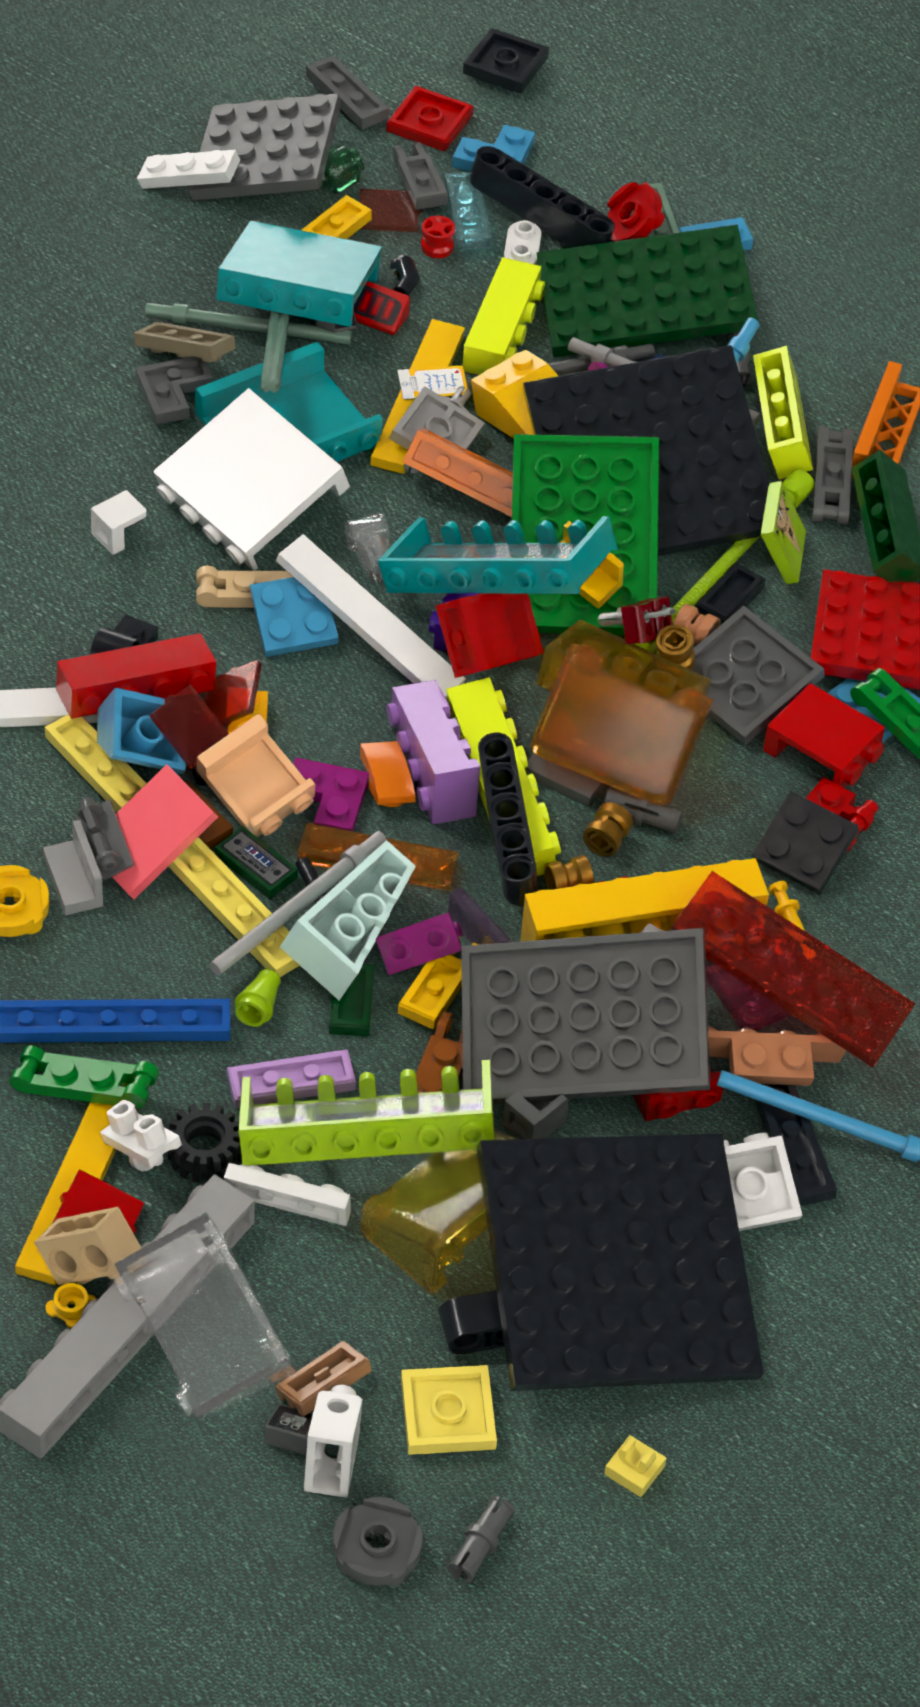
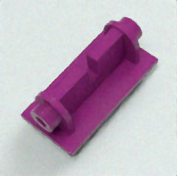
(420, 943)

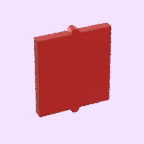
(92, 1194)

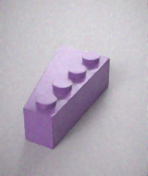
(435, 752)

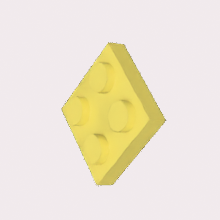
(448, 1409)

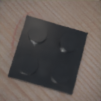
(505, 60)
(805, 842)

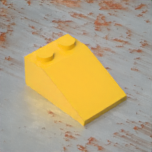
(500, 392)

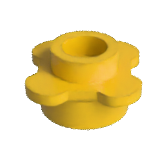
(65, 1295)

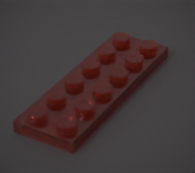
(795, 969)

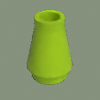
(258, 999)

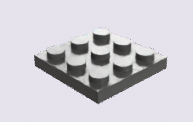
(751, 673)

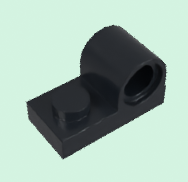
(126, 634)

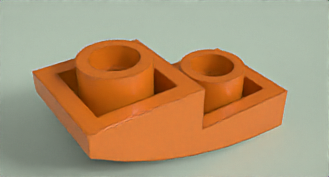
(388, 773)

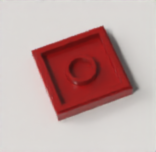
(430, 118)

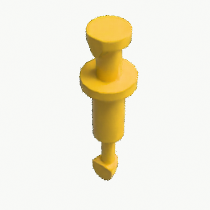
(786, 907)

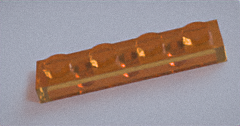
(433, 865)

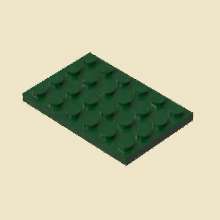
(647, 289)

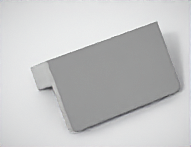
(75, 872)

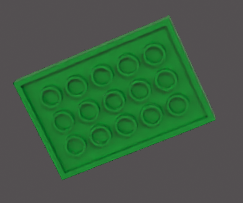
(583, 481)

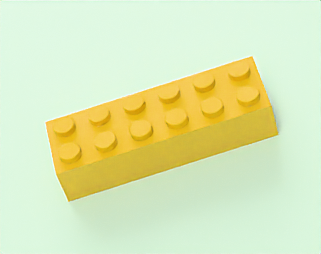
(628, 903)

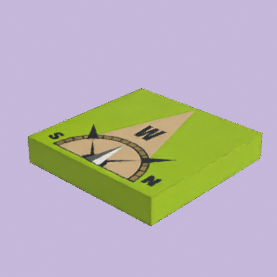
(783, 532)

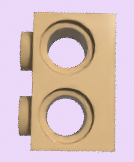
(87, 1246)

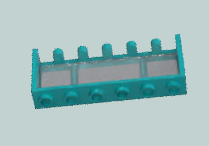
(497, 568)

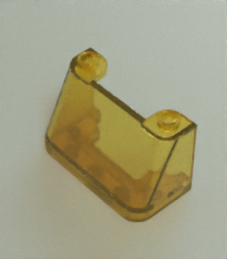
(429, 1215)

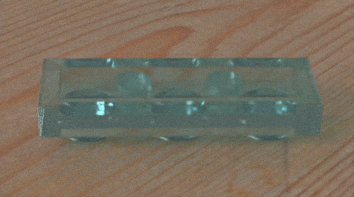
(467, 212)

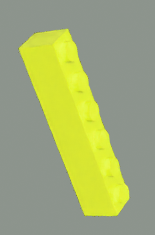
(479, 713)

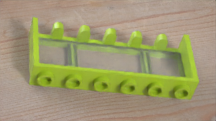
(366, 1123)

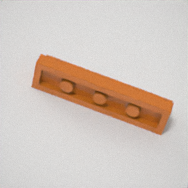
(881, 412)
(461, 470)

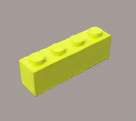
(503, 315)
(782, 412)

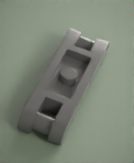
(833, 475)

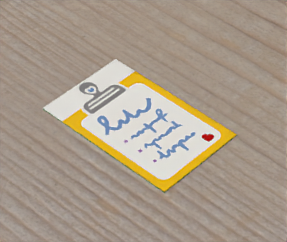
(438, 379)

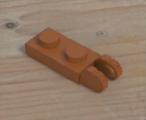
(438, 1055)

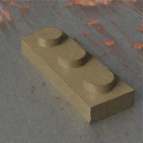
(185, 341)

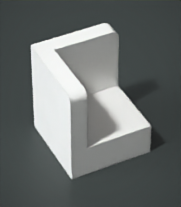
(111, 518)

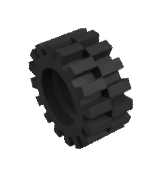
(207, 1123)

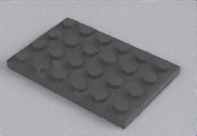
(587, 1015)

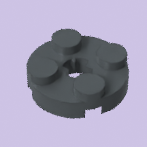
(373, 1565)

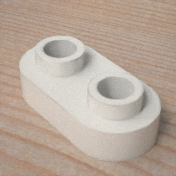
(523, 242)

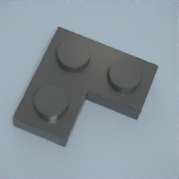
(167, 382)

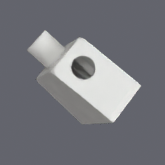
(334, 1422)

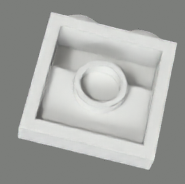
(762, 1182)

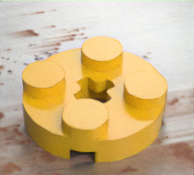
(31, 900)

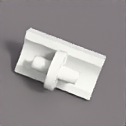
(138, 1136)

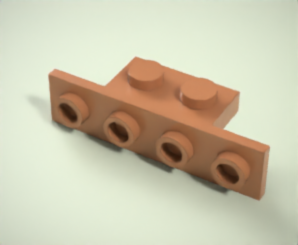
(773, 1057)

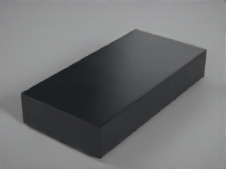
(731, 592)

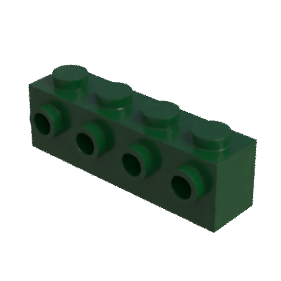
(888, 518)

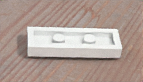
(188, 169)
(291, 1193)

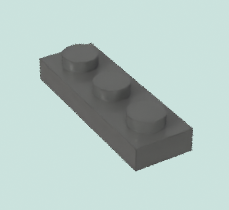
(357, 100)

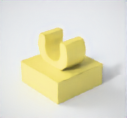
(635, 1466)

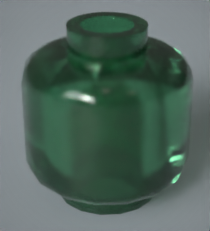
(342, 169)

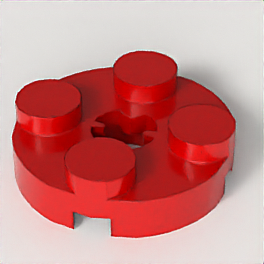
(647, 213)

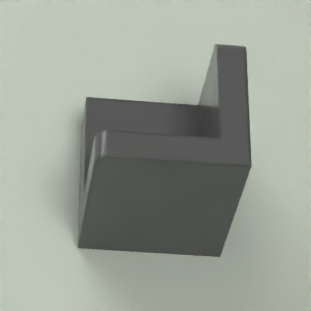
(534, 1118)

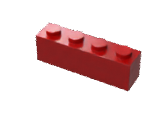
(148, 669)

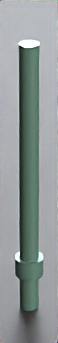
(182, 314)

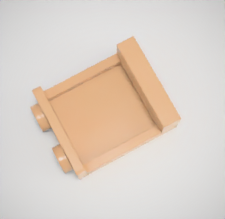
(255, 778)

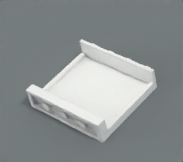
(247, 477)

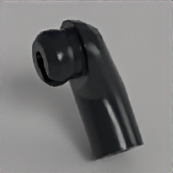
(407, 271)

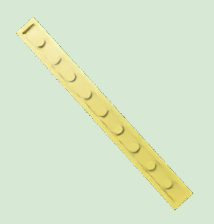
(196, 865)

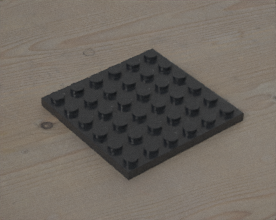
(708, 448)
(618, 1261)

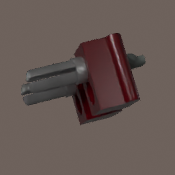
(641, 620)

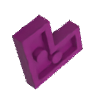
(337, 790)

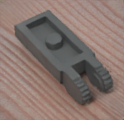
(420, 177)

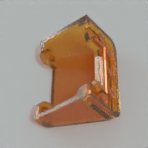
(619, 729)

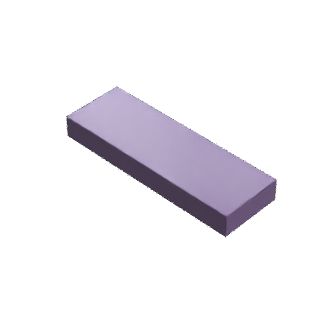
(301, 1070)

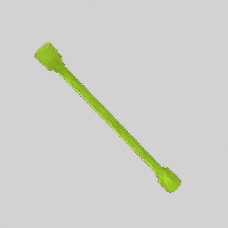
(799, 487)

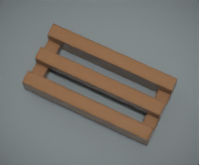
(335, 1367)

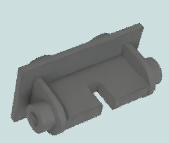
(104, 837)

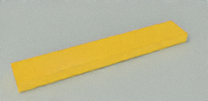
(436, 350)
(85, 1153)

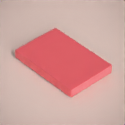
(159, 827)

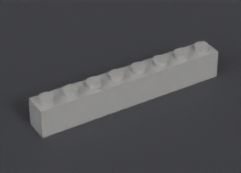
(104, 1337)

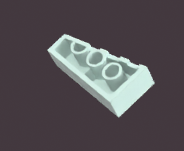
(344, 924)

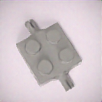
(441, 416)

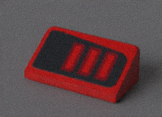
(381, 308)

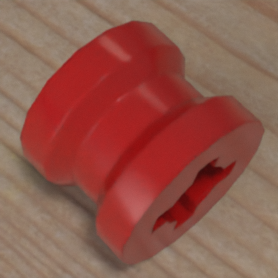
(437, 236)

